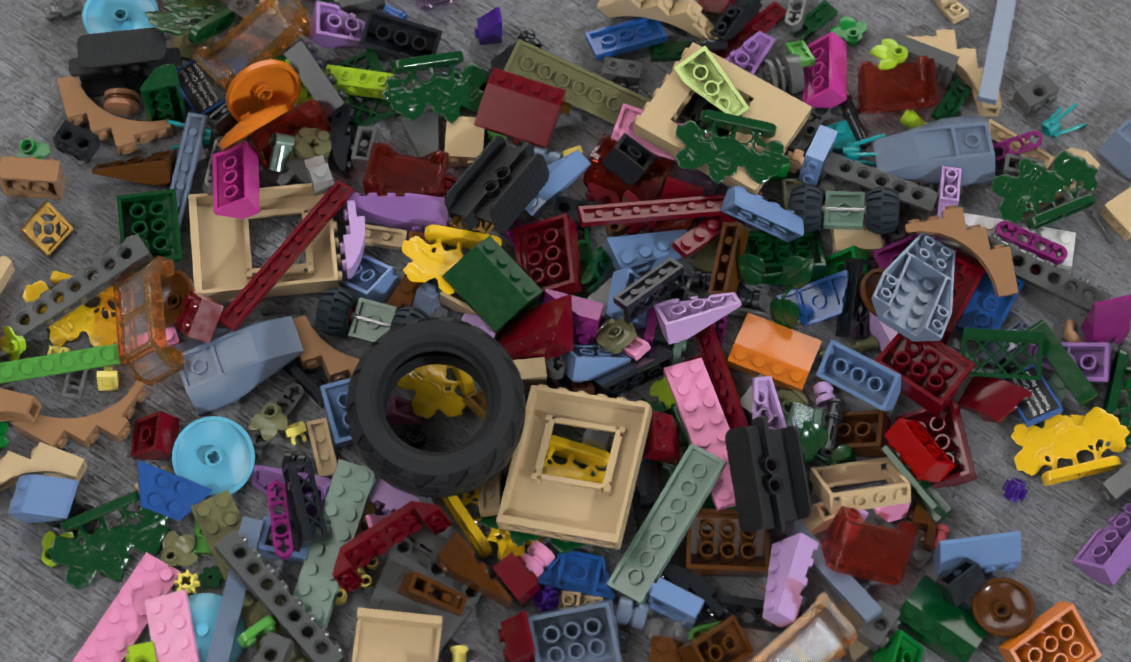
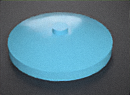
(117, 15)
(214, 454)
(204, 614)

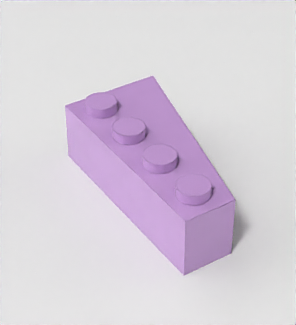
(388, 499)
(787, 578)

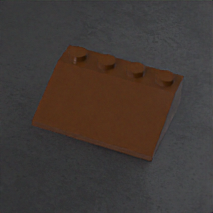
(721, 548)

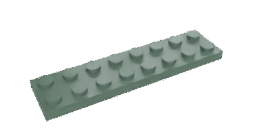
(343, 516)
(667, 523)

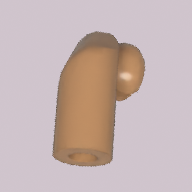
(1069, 333)

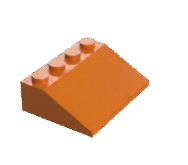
(774, 352)
(1052, 637)

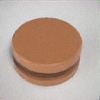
(121, 101)

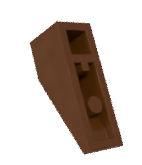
(431, 593)

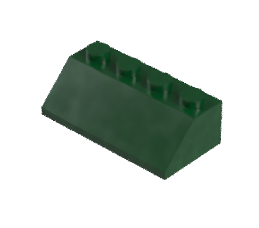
(163, 95)

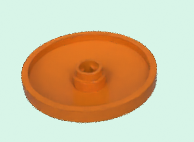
(263, 86)
(250, 124)

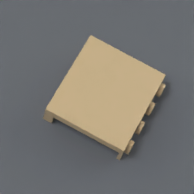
(396, 636)

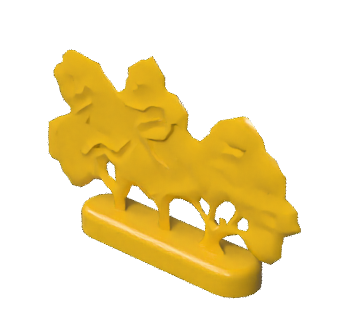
(434, 265)
(100, 330)
(430, 390)
(1064, 440)
(577, 452)
(475, 535)

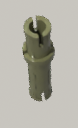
(857, 345)

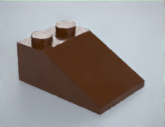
(864, 432)
(718, 644)

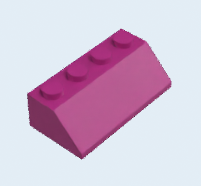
(827, 78)
(236, 182)

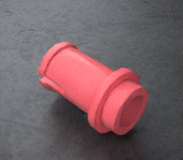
(940, 535)

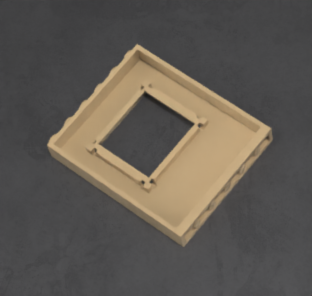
(767, 104)
(224, 252)
(568, 506)

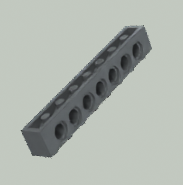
(1041, 281)
(88, 290)
(238, 542)

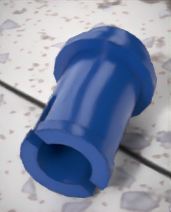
(395, 12)

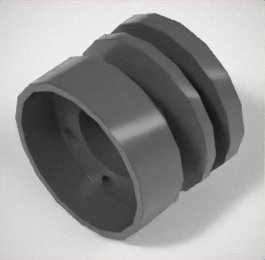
(784, 75)

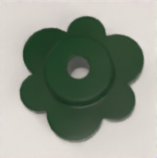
(210, 572)

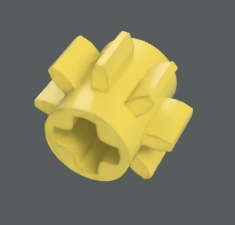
(187, 577)

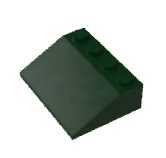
(154, 219)
(775, 251)
(493, 284)
(939, 625)

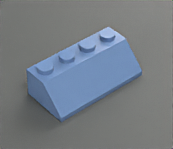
(762, 214)
(860, 376)
(990, 551)

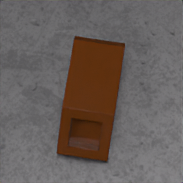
(923, 522)

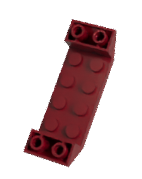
(967, 276)
(382, 536)

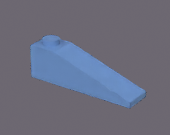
(561, 176)

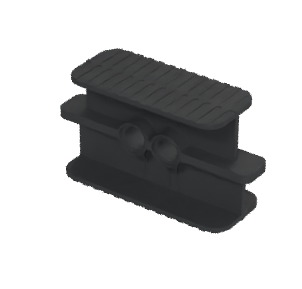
(112, 56)
(497, 185)
(765, 459)

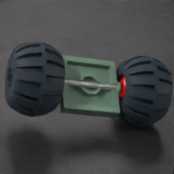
(846, 209)
(363, 319)

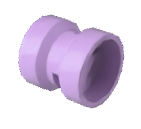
(824, 393)

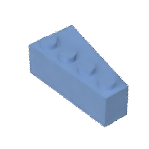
(643, 251)

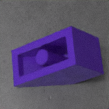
(489, 27)

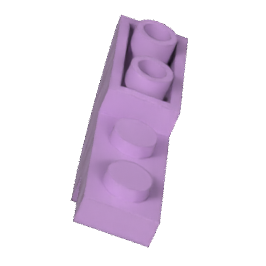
(948, 191)
(353, 241)

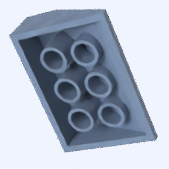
(576, 634)

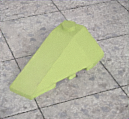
(709, 80)

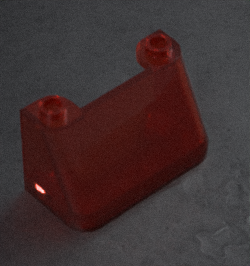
(897, 89)
(305, 114)
(404, 173)
(646, 188)
(867, 548)

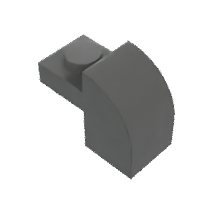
(295, 173)

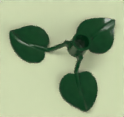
(796, 273)
(816, 437)

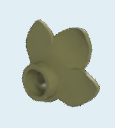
(268, 423)
(180, 547)

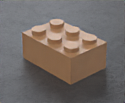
(32, 177)

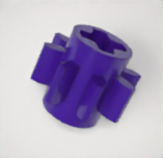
(1014, 489)
(546, 599)

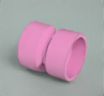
(537, 558)

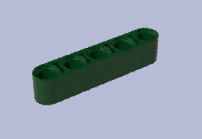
(1064, 365)

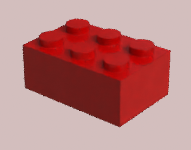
(919, 450)

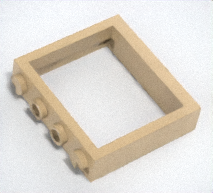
(859, 472)

